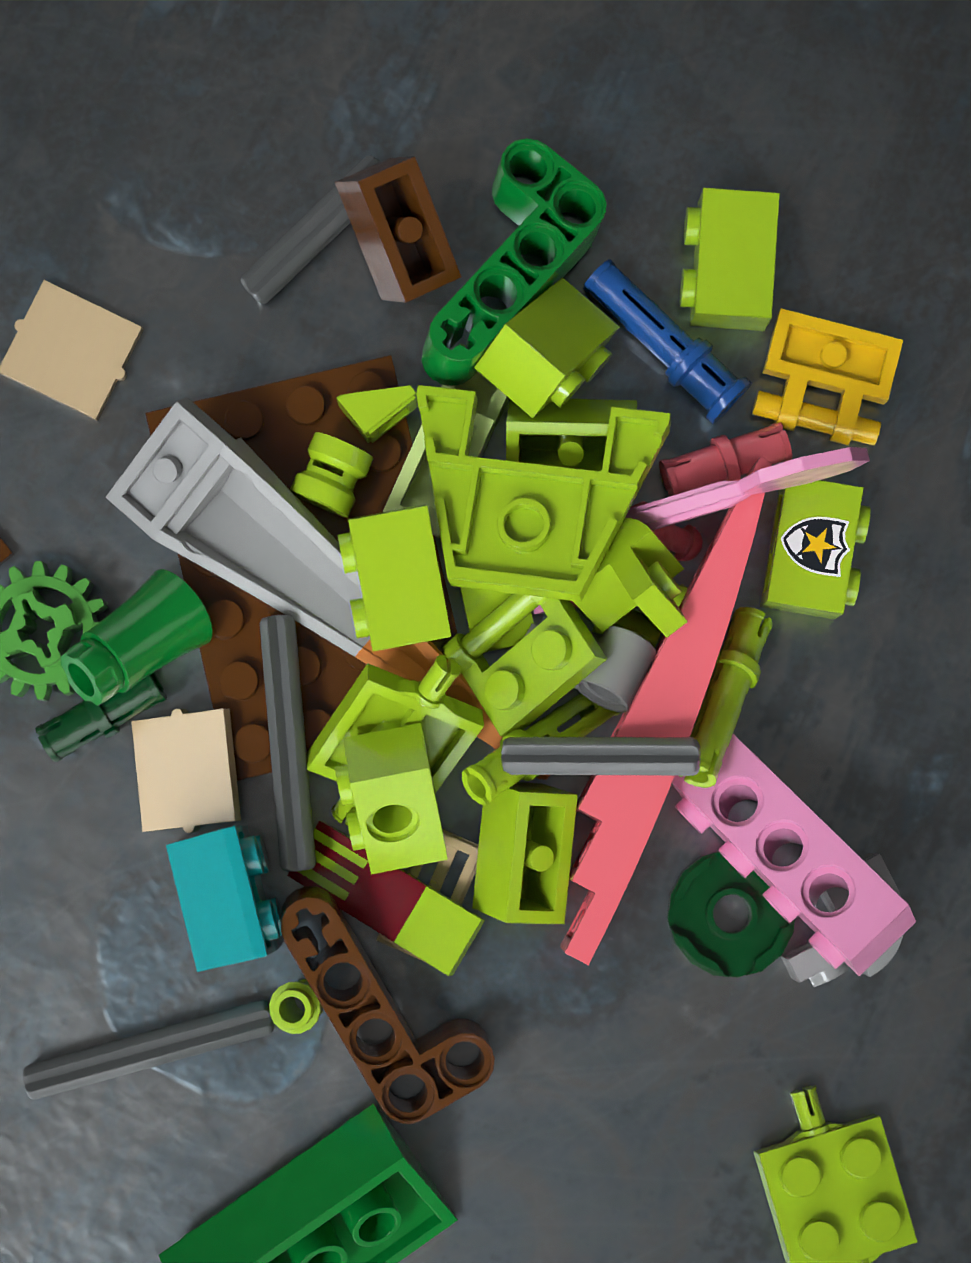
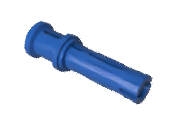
(687, 359)

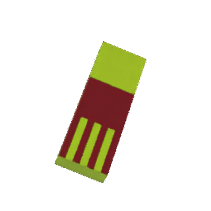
(391, 902)

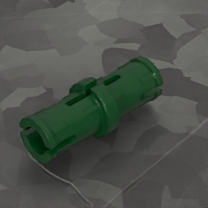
(88, 721)

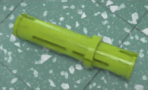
(732, 677)
(487, 779)

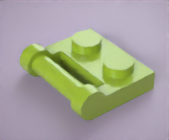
(535, 669)

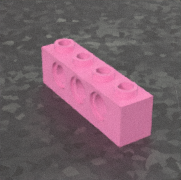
(874, 911)

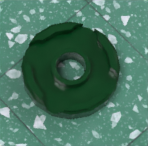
(702, 941)

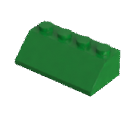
(338, 1202)

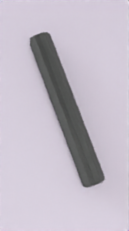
(287, 743)
(148, 1049)

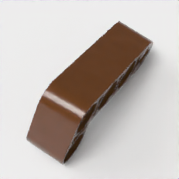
(371, 1000)

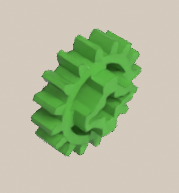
(67, 618)

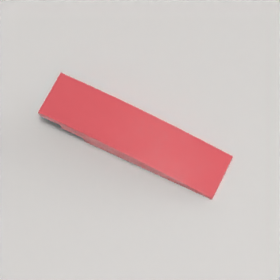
(663, 707)

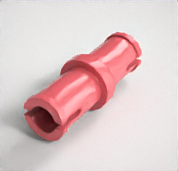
(725, 459)

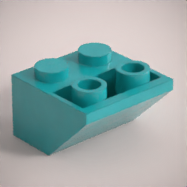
(225, 897)

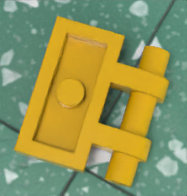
(830, 358)

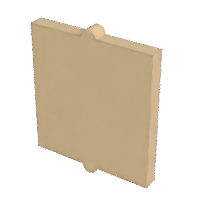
(70, 350)
(186, 770)

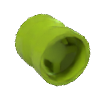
(324, 487)

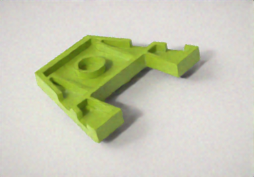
(527, 522)

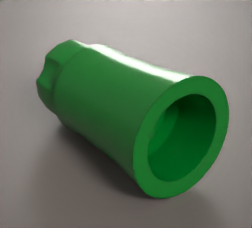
(138, 638)

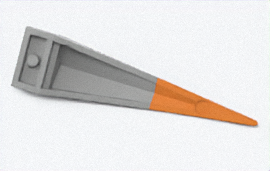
(240, 521)

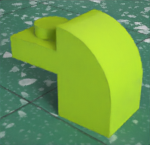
(634, 574)

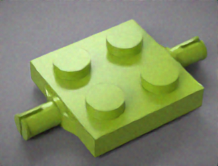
(390, 701)
(834, 1189)

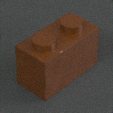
(398, 229)

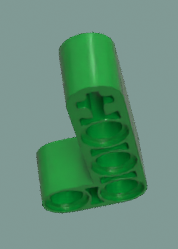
(506, 274)

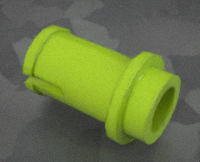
(286, 1012)

